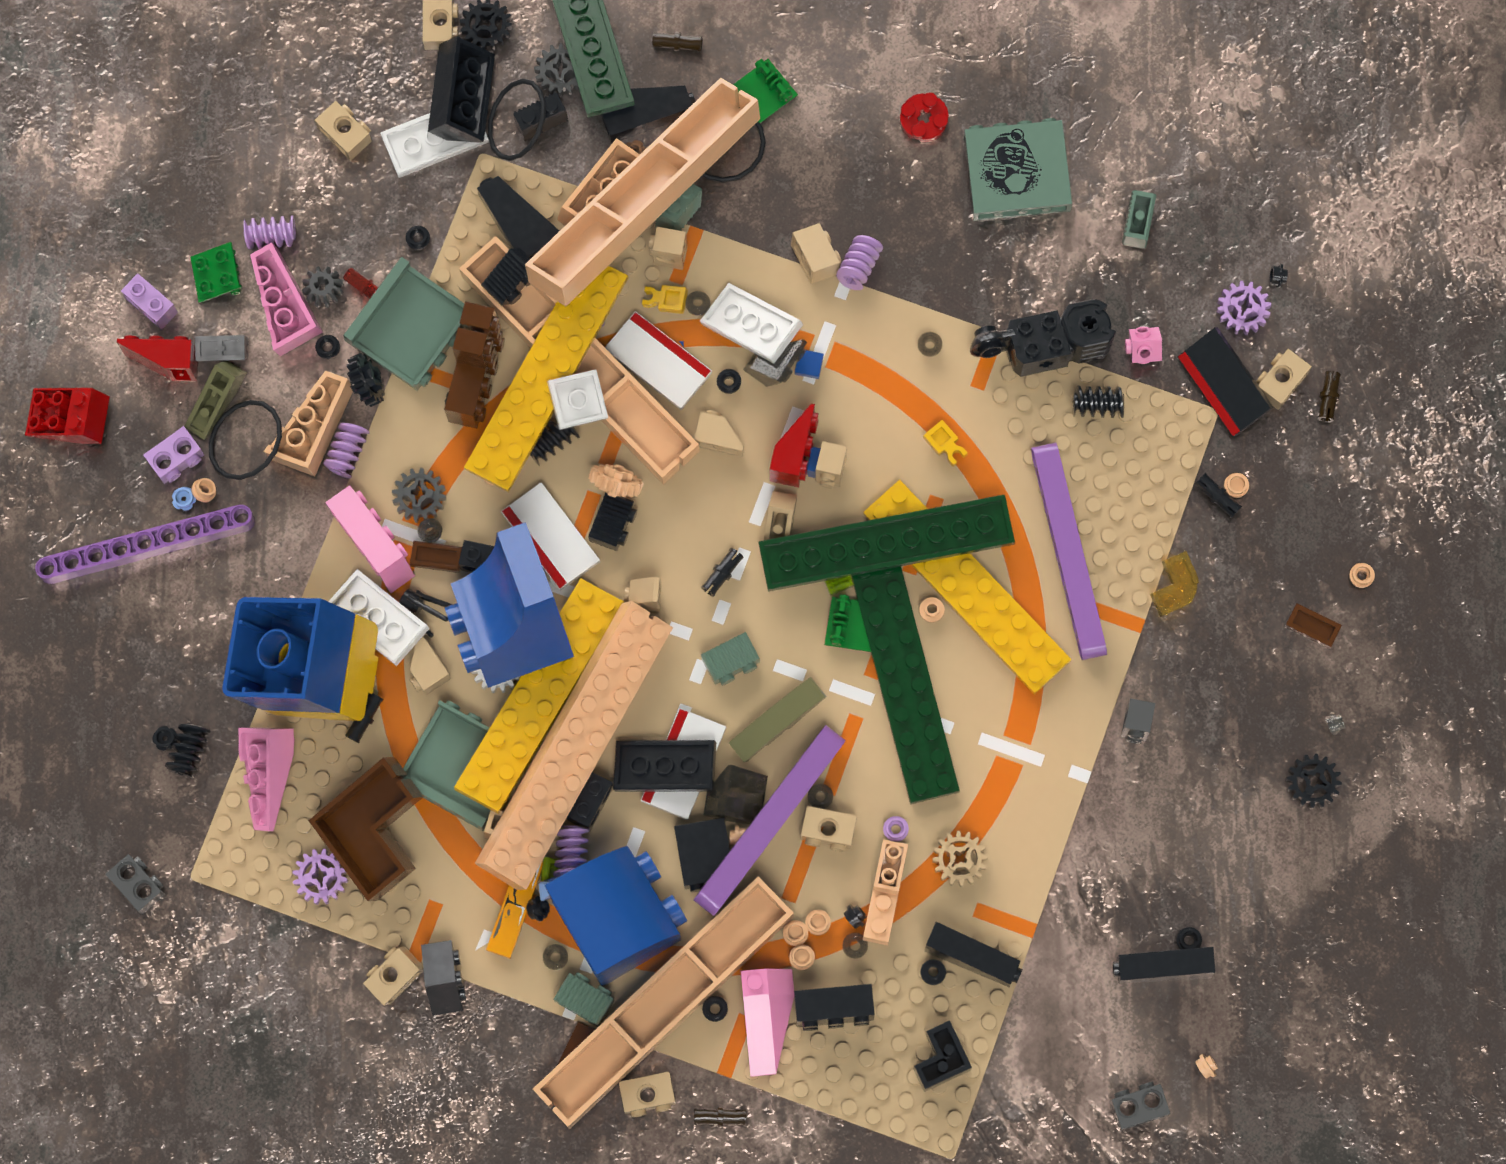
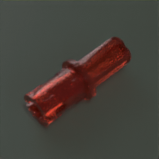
(361, 283)

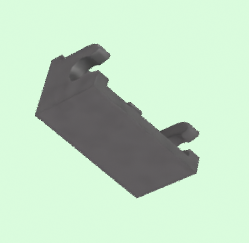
(221, 348)

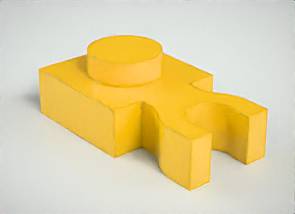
(669, 299)
(943, 440)

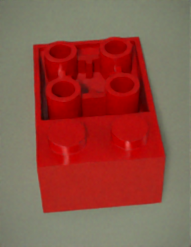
(167, 357)
(68, 415)
(789, 454)

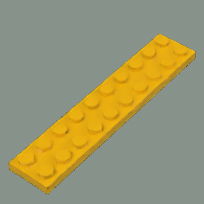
(528, 402)
(982, 603)
(536, 702)

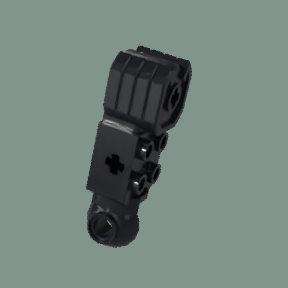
(1050, 341)

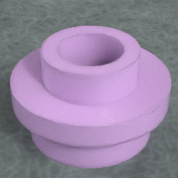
(895, 820)

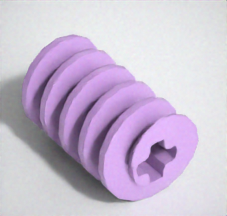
(269, 232)
(859, 261)
(345, 448)
(570, 849)

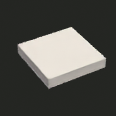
(577, 399)

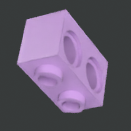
(149, 301)
(169, 450)

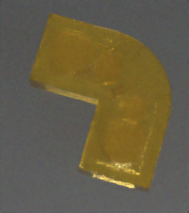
(1183, 587)

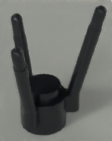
(415, 603)

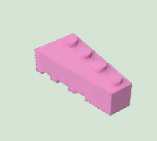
(285, 307)
(370, 538)

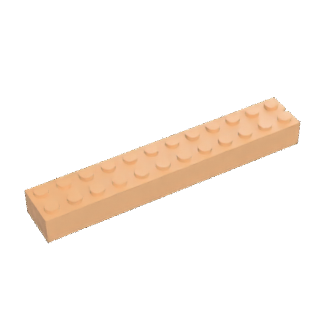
(642, 192)
(630, 408)
(573, 746)
(663, 1002)

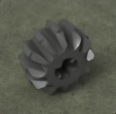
(313, 287)

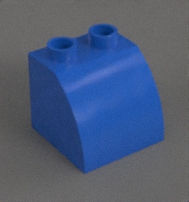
(616, 912)

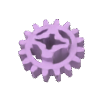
(1234, 304)
(309, 878)

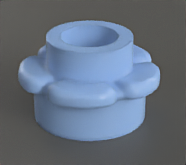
(177, 497)

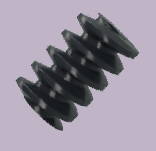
(1098, 401)
(550, 439)
(186, 749)

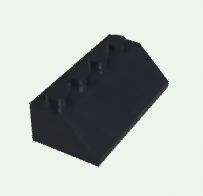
(461, 91)

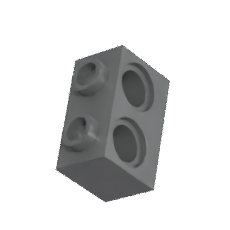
(1138, 721)
(131, 887)
(1142, 1113)

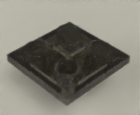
(780, 371)
(736, 795)

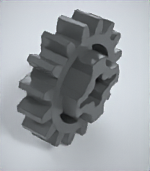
(551, 70)
(428, 496)

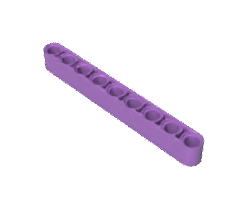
(133, 541)
(1069, 551)
(769, 820)

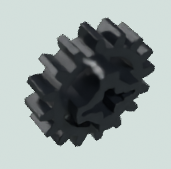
(488, 14)
(365, 380)
(1305, 777)

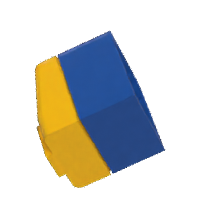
(301, 658)

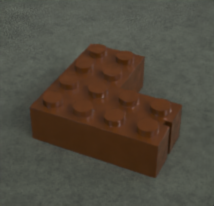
(476, 363)
(357, 826)

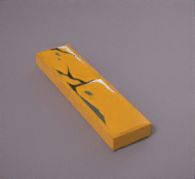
(511, 918)

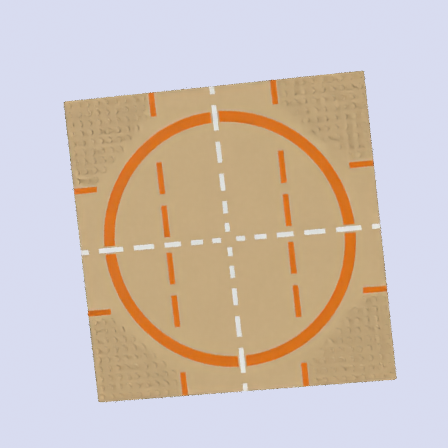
(1013, 752)

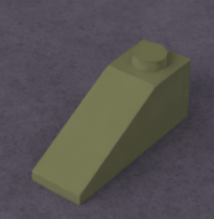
(215, 398)

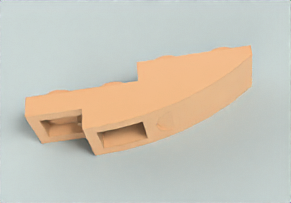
(885, 892)

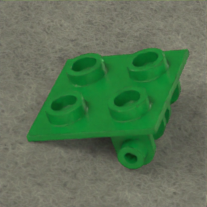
(767, 87)
(216, 272)
(846, 625)

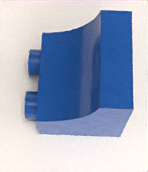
(508, 612)

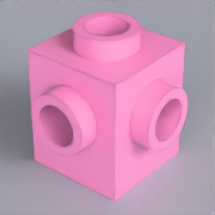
(1144, 345)

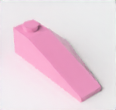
(267, 764)
(767, 1010)

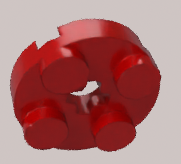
(928, 104)

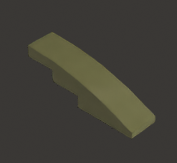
(777, 719)

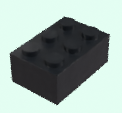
(834, 1006)

